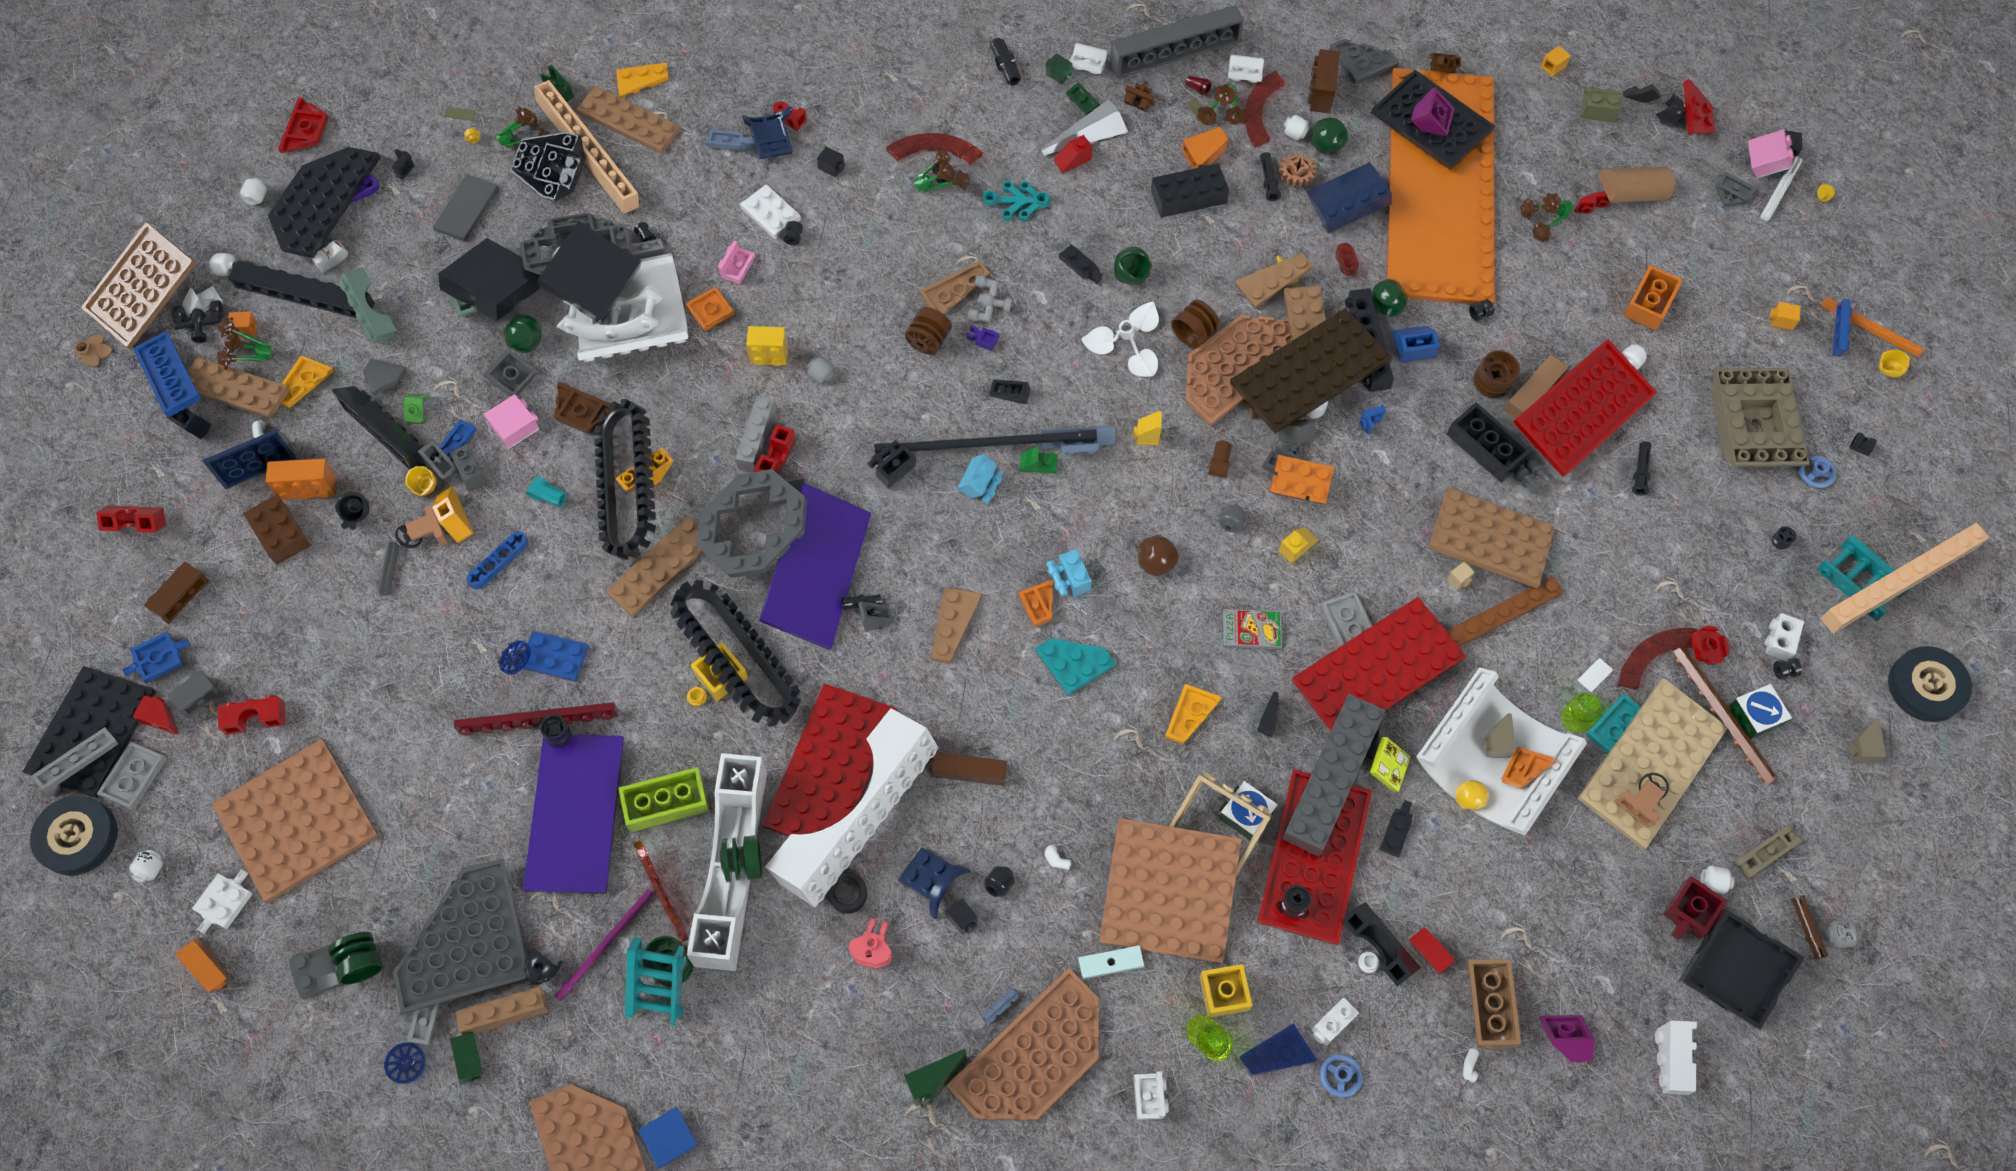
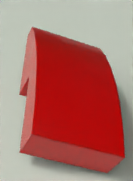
(1587, 203)
(1431, 950)

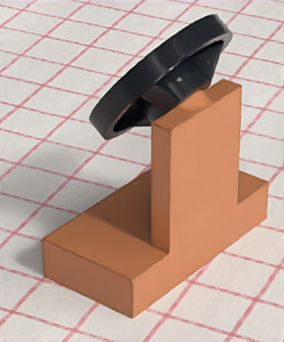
(420, 528)
(1645, 800)

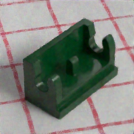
(558, 82)
(1082, 98)
(466, 1058)

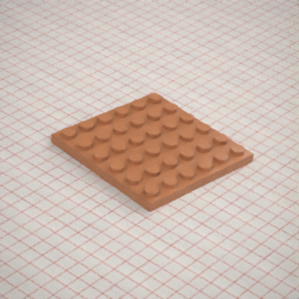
(294, 820)
(1170, 890)

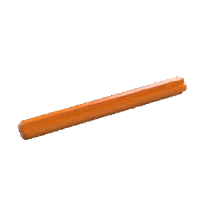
(1877, 329)

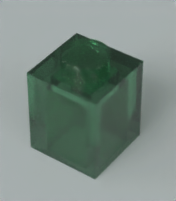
(1058, 68)

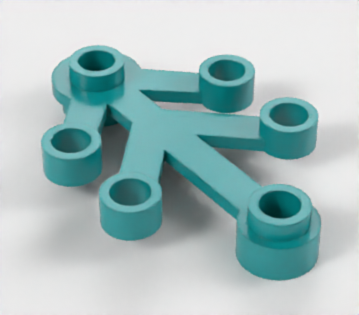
(1018, 199)

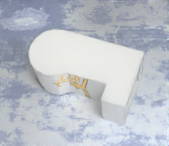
(330, 256)

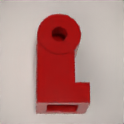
(795, 119)

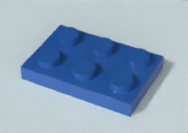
(556, 656)

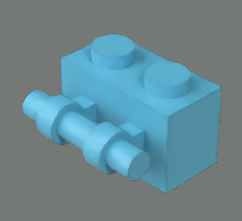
(977, 478)
(1074, 573)

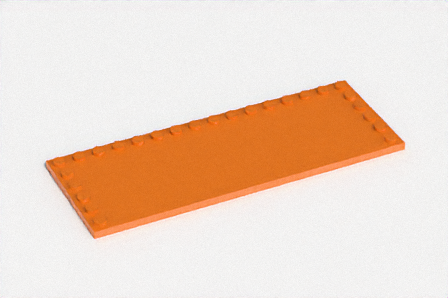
(1441, 217)

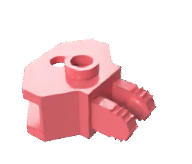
(872, 945)

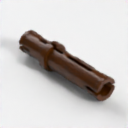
(1810, 929)

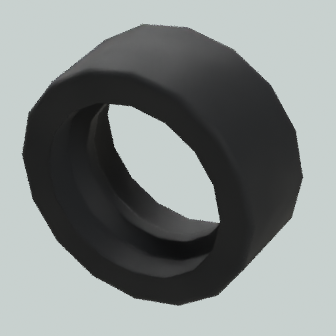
(859, 903)

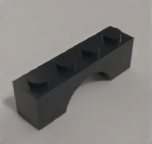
(1367, 925)

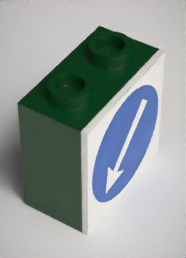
(1760, 711)
(1239, 817)

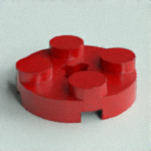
(1701, 641)

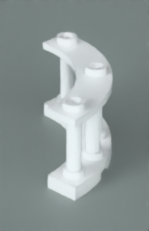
(635, 327)

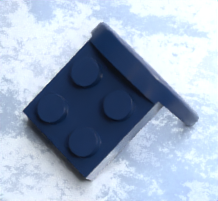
(770, 134)
(930, 877)

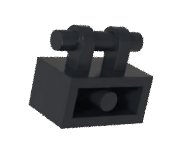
(895, 466)

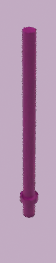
(567, 987)

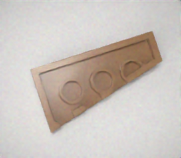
(1272, 280)
(952, 289)
(954, 616)

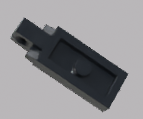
(1080, 264)
(1397, 830)

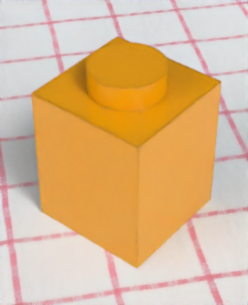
(1555, 60)
(1785, 315)

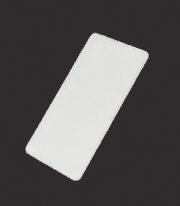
(1595, 675)

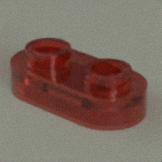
(1348, 260)

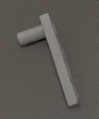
(73, 761)

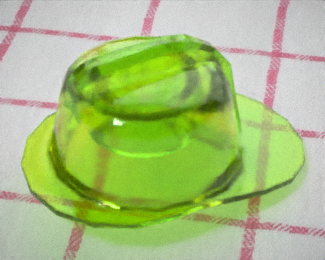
(1581, 712)
(1209, 1037)

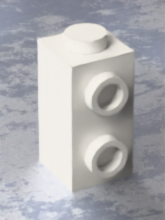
(1334, 1021)

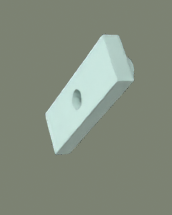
(1124, 960)

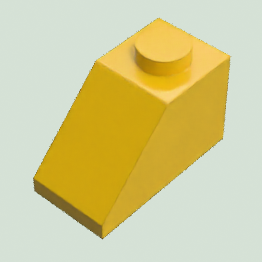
(1148, 429)
(1297, 544)

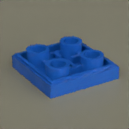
(668, 1137)

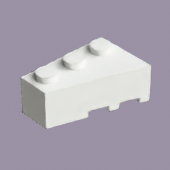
(1675, 1057)

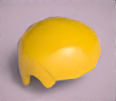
(1894, 363)
(421, 481)
(1472, 795)

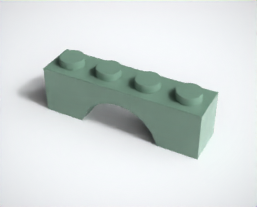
(376, 325)

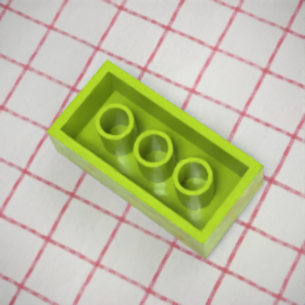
(663, 799)

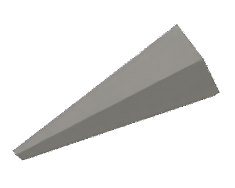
(1097, 125)

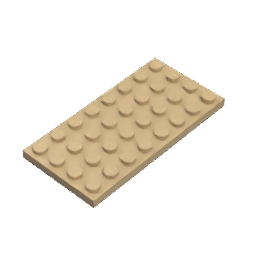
(1664, 737)

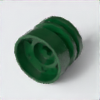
(741, 858)
(669, 946)
(355, 958)

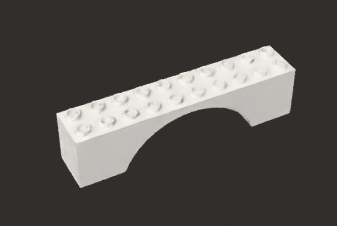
(814, 861)
(721, 914)

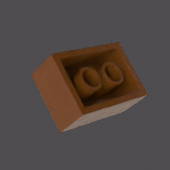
(1324, 81)
(276, 529)

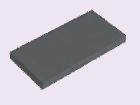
(465, 207)

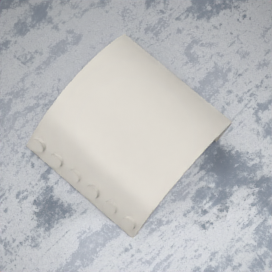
(672, 326)
(1457, 754)

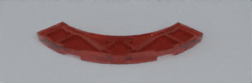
(1255, 104)
(934, 141)
(1649, 650)
(659, 891)

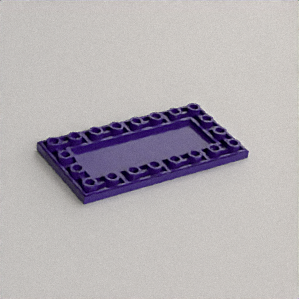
(817, 570)
(574, 816)

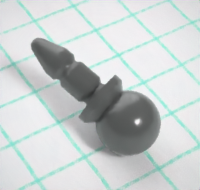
(1536, 468)

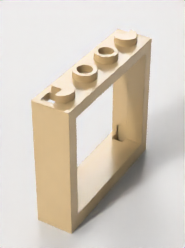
(1243, 800)

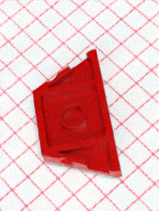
(1698, 110)
(304, 127)

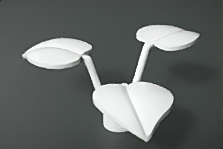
(1144, 318)

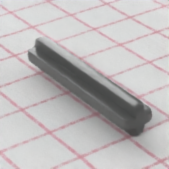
(388, 568)

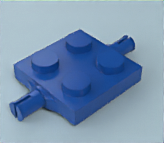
(156, 657)

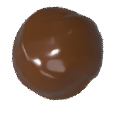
(1157, 555)

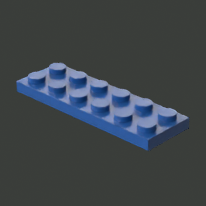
(167, 374)

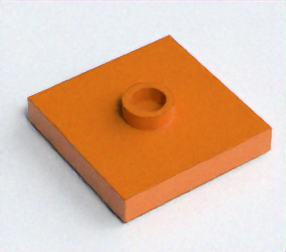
(710, 309)

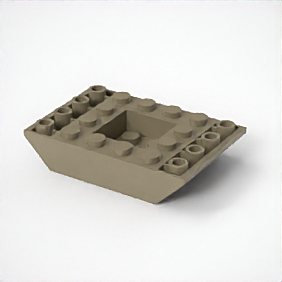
(1762, 398)

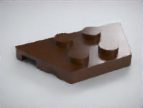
(579, 409)

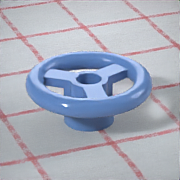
(1820, 468)
(1327, 1065)

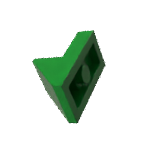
(1038, 462)

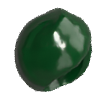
(1329, 135)
(1132, 266)
(1389, 297)
(522, 334)

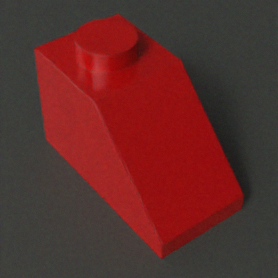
(1074, 154)
(155, 714)

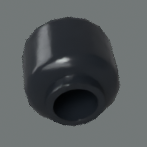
(999, 881)

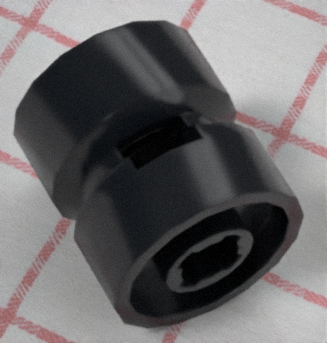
(555, 731)
(1295, 902)

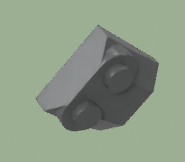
(510, 373)
(313, 972)

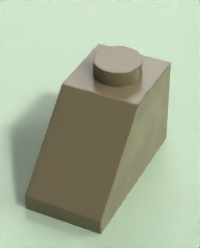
(1500, 740)
(1869, 745)

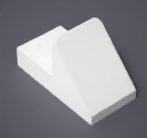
(200, 301)

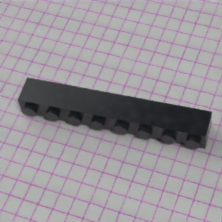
(293, 288)

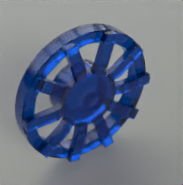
(515, 657)
(404, 1063)

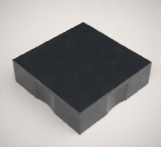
(589, 272)
(489, 279)
(1741, 969)

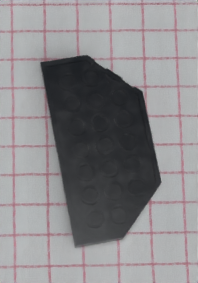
(319, 199)

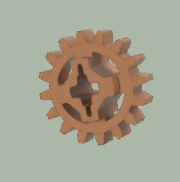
(1305, 173)

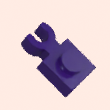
(985, 338)

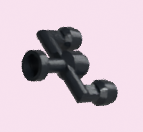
(197, 319)

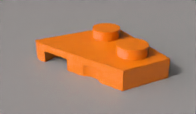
(1038, 603)
(1525, 767)

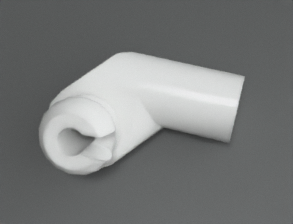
(258, 427)
(1054, 859)
(1469, 1064)

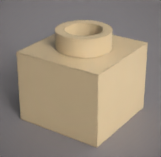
(1461, 576)

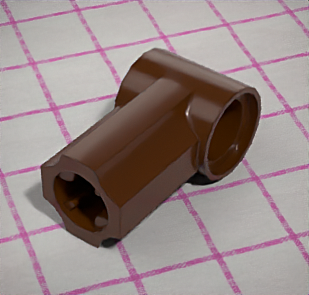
(1219, 463)

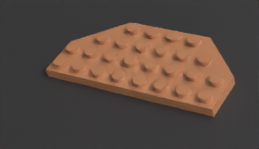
(1227, 355)
(1034, 1055)
(585, 1132)

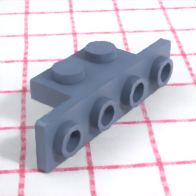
(1105, 436)

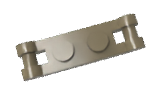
(1768, 851)

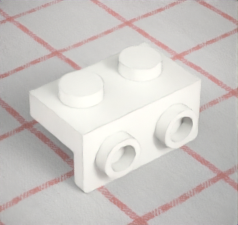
(1088, 58)
(1245, 68)
(1150, 1096)

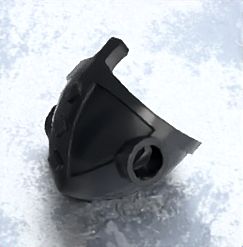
(538, 968)

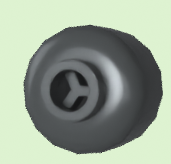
(1232, 517)

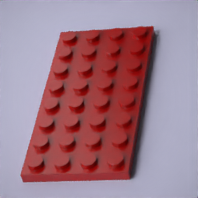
(1584, 407)
(1381, 663)
(828, 764)
(1325, 877)

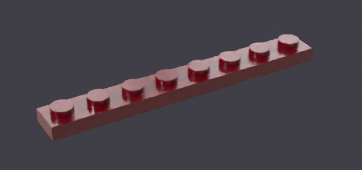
(534, 718)

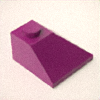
(1433, 113)
(1570, 1036)

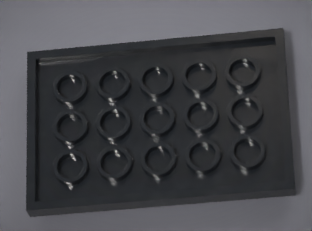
(1465, 131)
(90, 705)

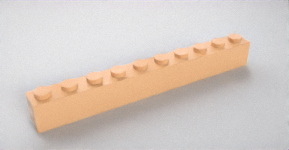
(595, 157)
(1904, 578)

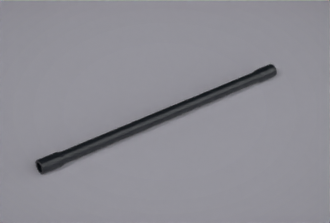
(1082, 435)

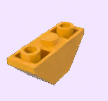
(661, 463)
(452, 515)

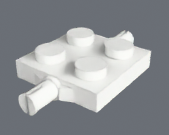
(222, 901)

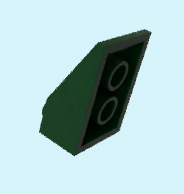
(931, 1079)

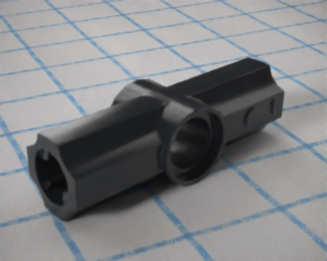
(1005, 61)

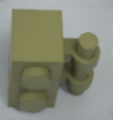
(1601, 104)

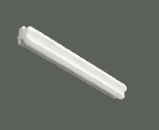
(1780, 189)

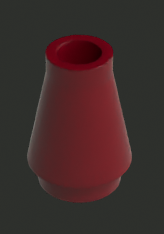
(1200, 85)

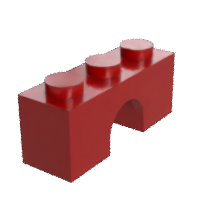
(781, 444)
(143, 518)
(233, 715)

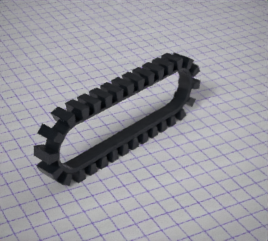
(607, 480)
(722, 665)

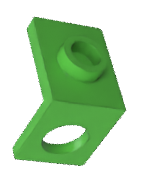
(414, 407)

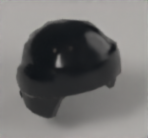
(1674, 112)
(352, 508)

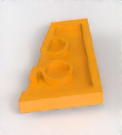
(636, 78)
(303, 378)
(1190, 712)

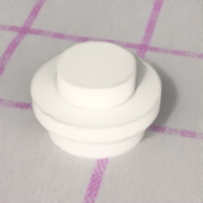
(1368, 962)

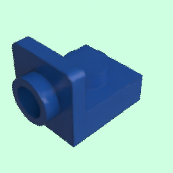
(1372, 417)

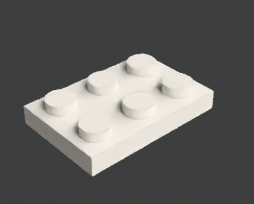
(769, 211)

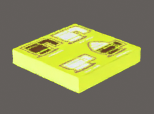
(1390, 764)

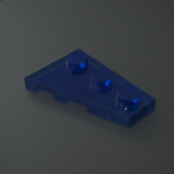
(1278, 1052)

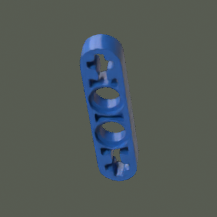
(494, 557)

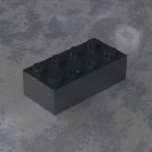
(1189, 190)
(1488, 442)

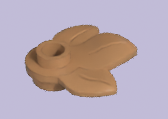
(92, 350)

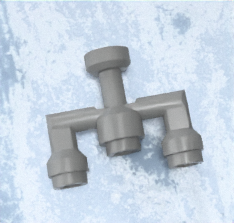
(987, 300)

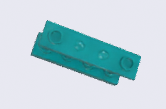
(1867, 560)
(635, 986)

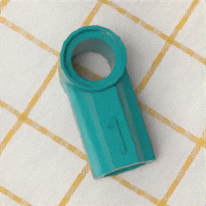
(542, 490)

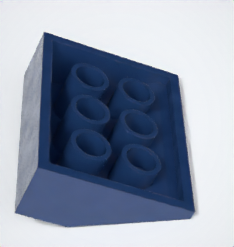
(1350, 197)
(249, 458)

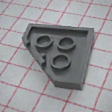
(1363, 61)

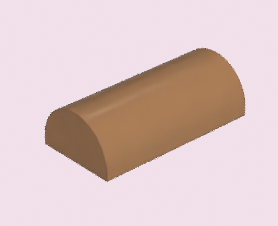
(1638, 184)
(1494, 1003)

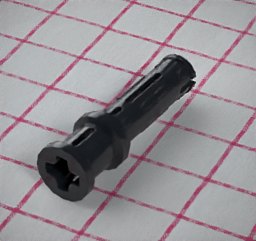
(1270, 182)
(1642, 474)

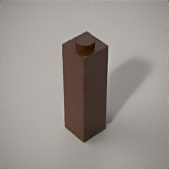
(968, 768)

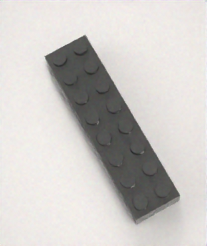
(1176, 41)
(1333, 775)

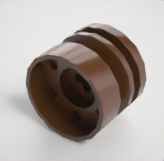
(1195, 323)
(928, 330)
(1496, 374)

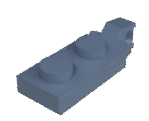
(729, 140)

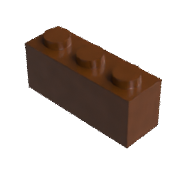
(176, 592)

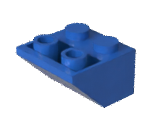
(1416, 343)

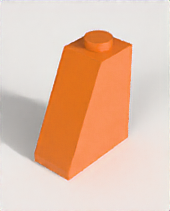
(1205, 147)
(203, 965)

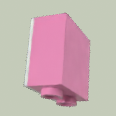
(1771, 153)
(512, 421)

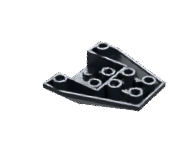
(550, 163)

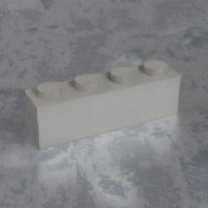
(756, 433)

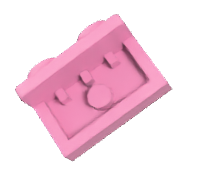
(735, 263)

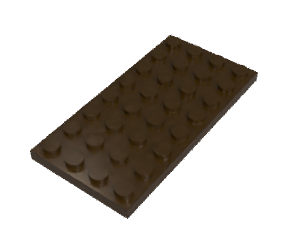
(1310, 370)

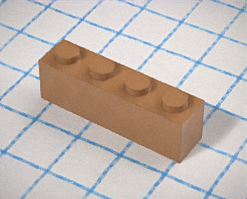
(1538, 384)
(502, 1011)

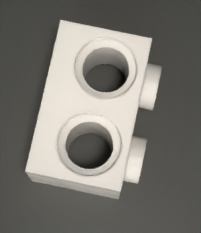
(1788, 639)

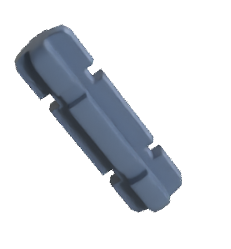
(1000, 1005)

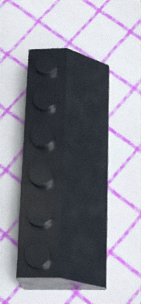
(380, 425)

